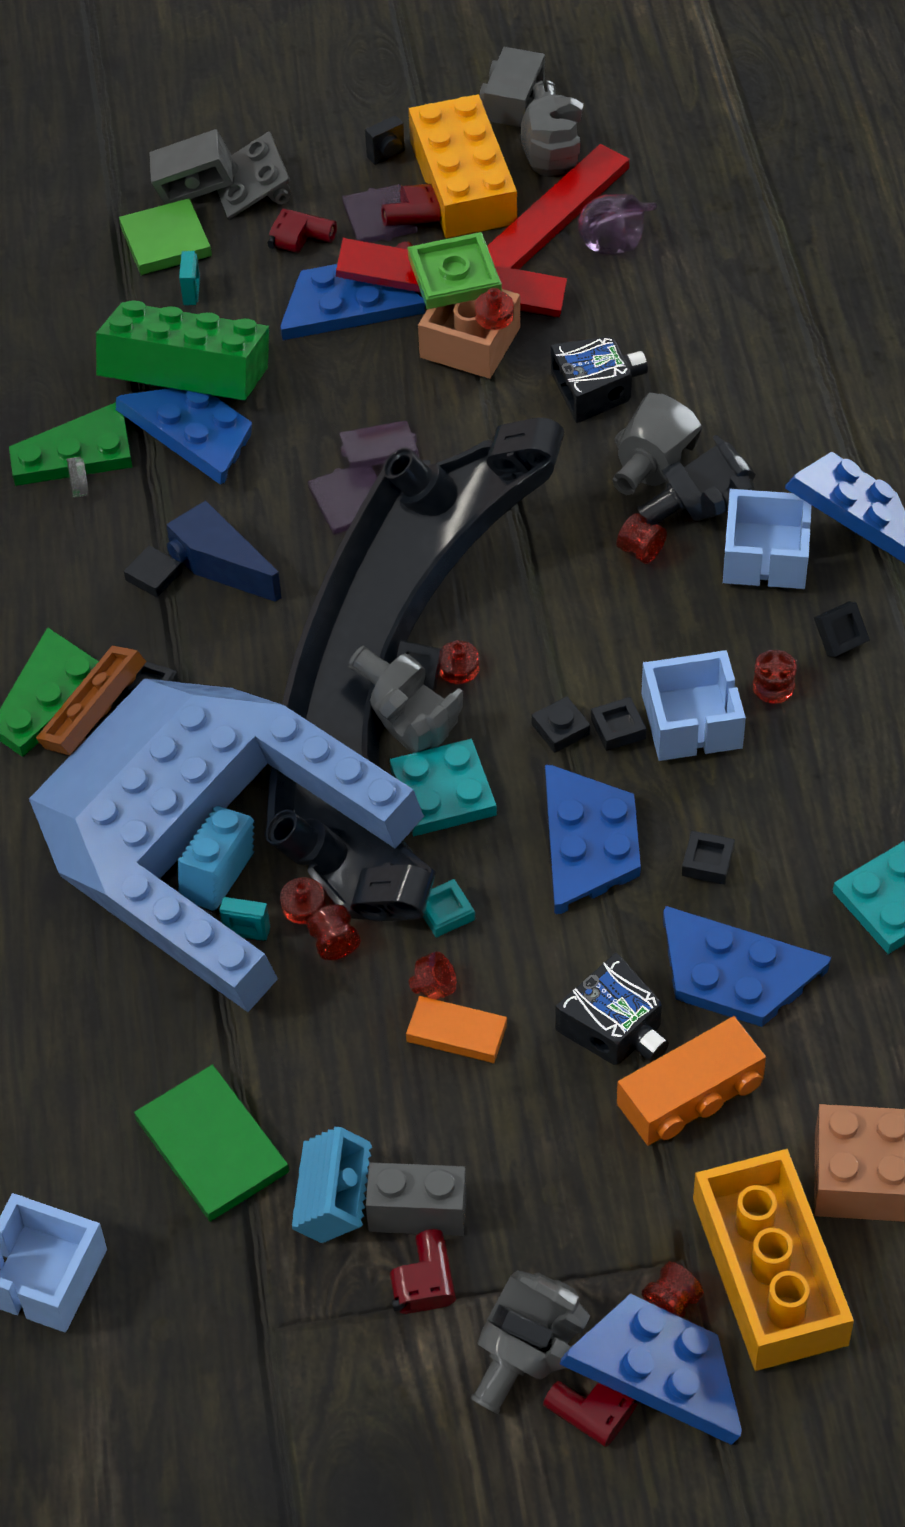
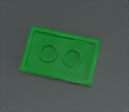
(211, 1142)

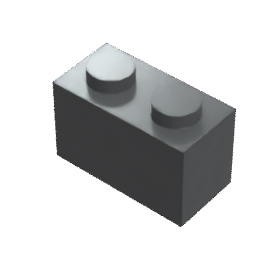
(512, 85)
(191, 167)
(416, 1198)

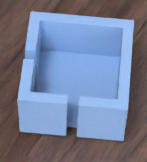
(767, 539)
(689, 705)
(47, 1261)

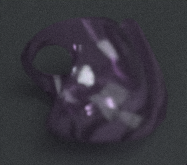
(613, 217)

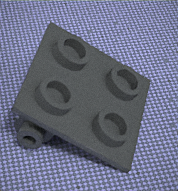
(256, 173)

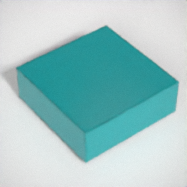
(189, 278)
(447, 909)
(245, 918)

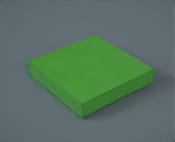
(161, 235)
(453, 270)

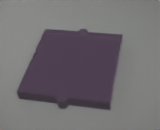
(365, 214)
(376, 443)
(342, 495)

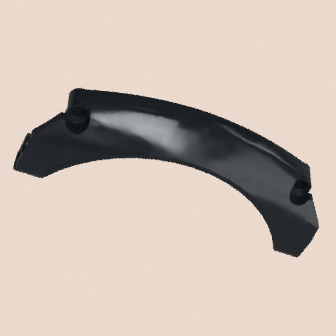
(377, 586)

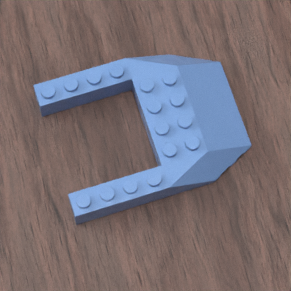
(152, 777)

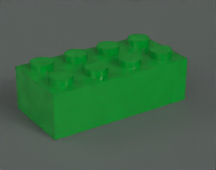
(182, 350)

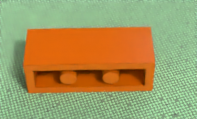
(691, 1081)

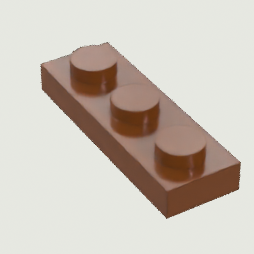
(91, 700)

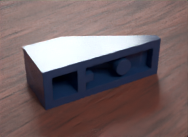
(220, 553)

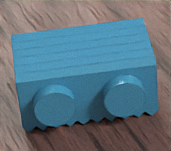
(215, 857)
(331, 1185)

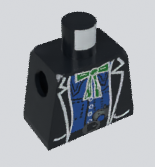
(594, 375)
(613, 1014)

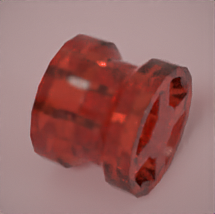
(641, 538)
(782, 669)
(333, 931)
(673, 1289)

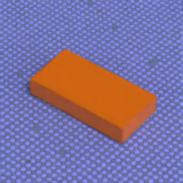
(456, 1029)

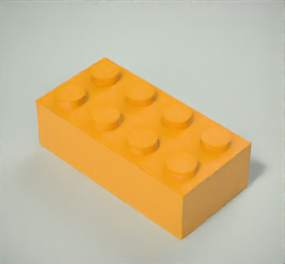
(463, 165)
(772, 1260)

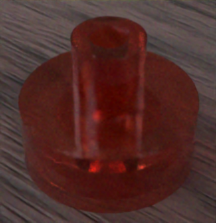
(494, 309)
(459, 662)
(301, 899)
(433, 976)

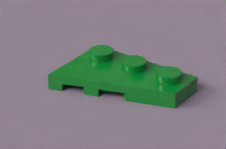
(95, 437)
(41, 690)

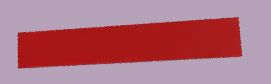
(557, 207)
(392, 268)

